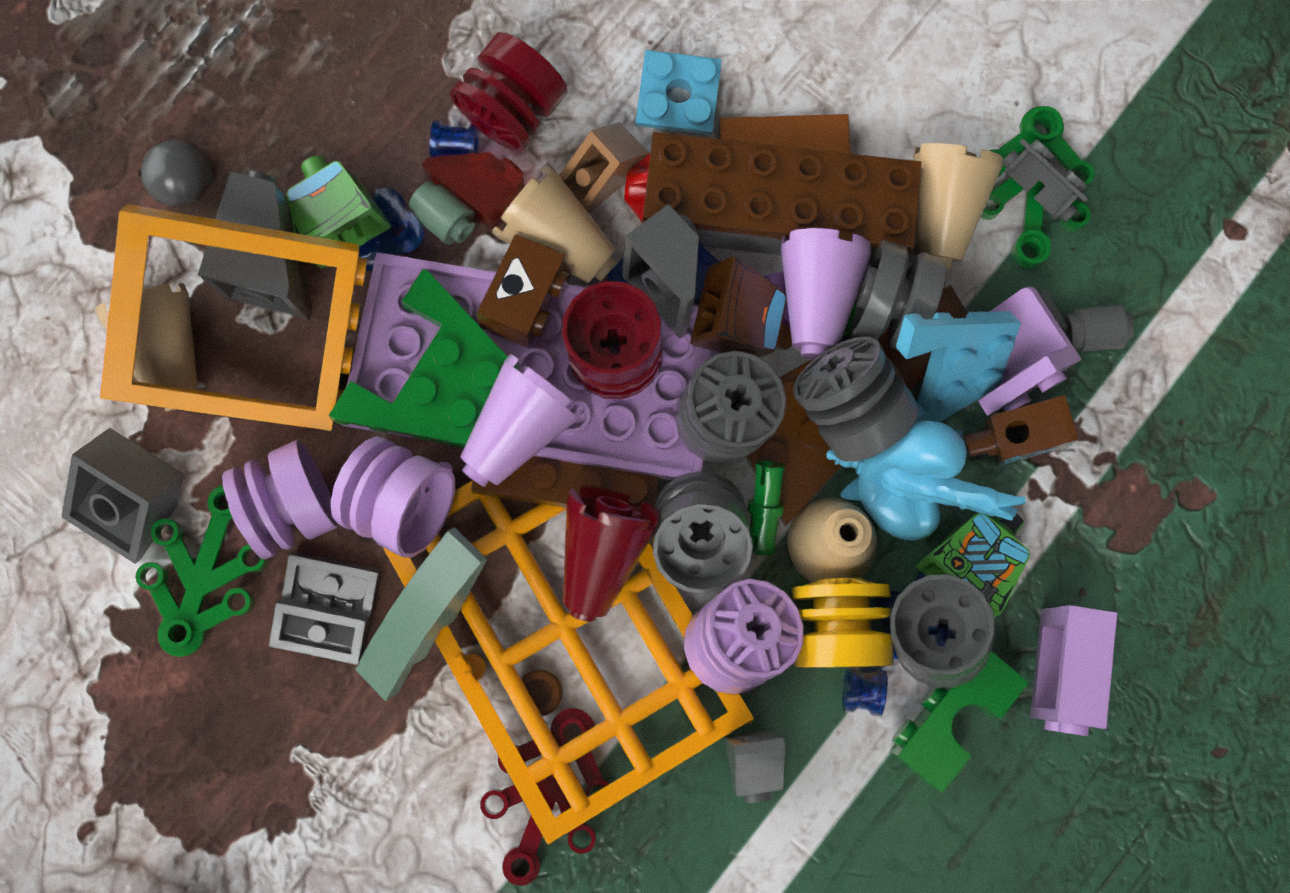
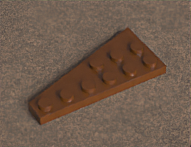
(798, 438)

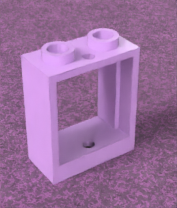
(1073, 668)

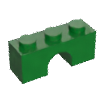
(928, 742)

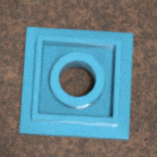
(671, 70)

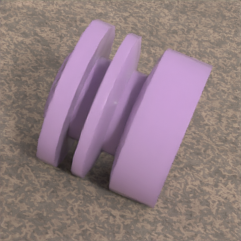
(392, 496)
(270, 504)
(743, 637)

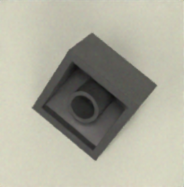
(663, 264)
(119, 493)

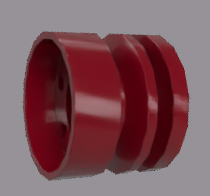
(509, 91)
(606, 317)

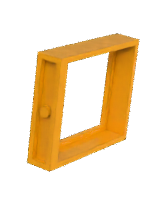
(126, 296)

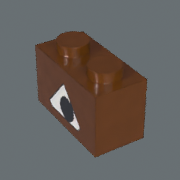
(523, 292)

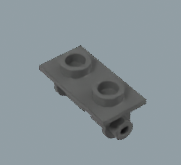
(1059, 189)

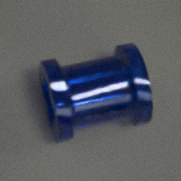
(452, 140)

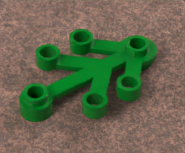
(1033, 211)
(198, 580)

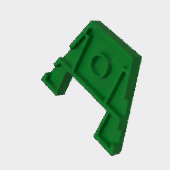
(446, 385)

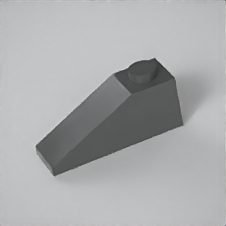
(756, 764)

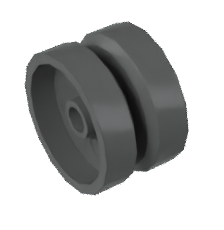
(894, 291)

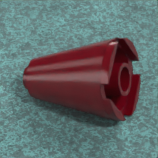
(602, 548)

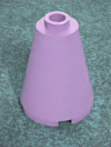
(821, 285)
(515, 423)

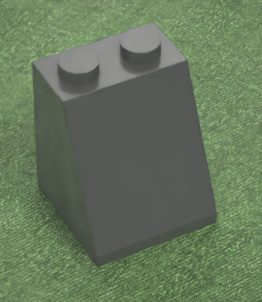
(253, 277)

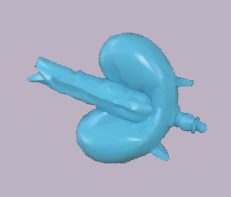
(913, 476)

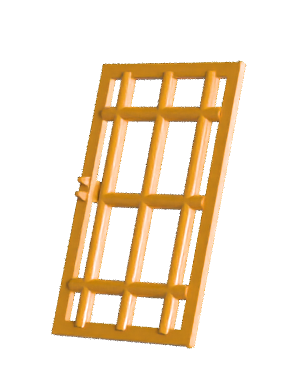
(556, 760)

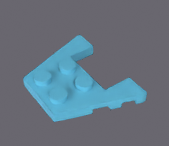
(964, 359)

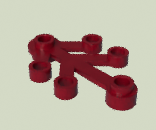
(551, 792)

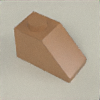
(602, 164)

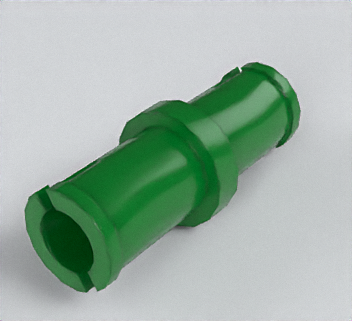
(766, 506)

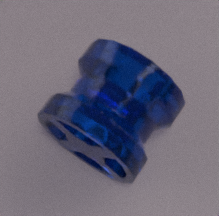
(865, 691)

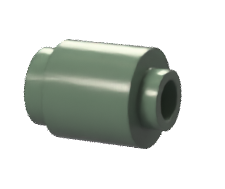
(442, 213)

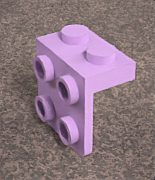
(1038, 353)

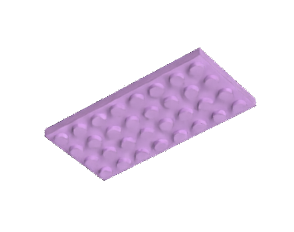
(611, 433)

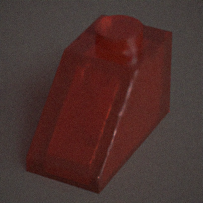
(479, 182)

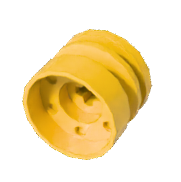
(844, 624)

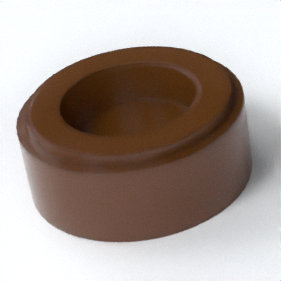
(544, 690)

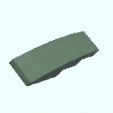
(420, 612)

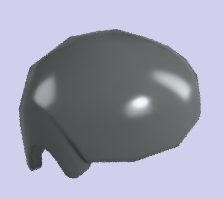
(176, 172)

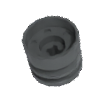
(856, 399)
(704, 411)
(702, 554)
(937, 604)

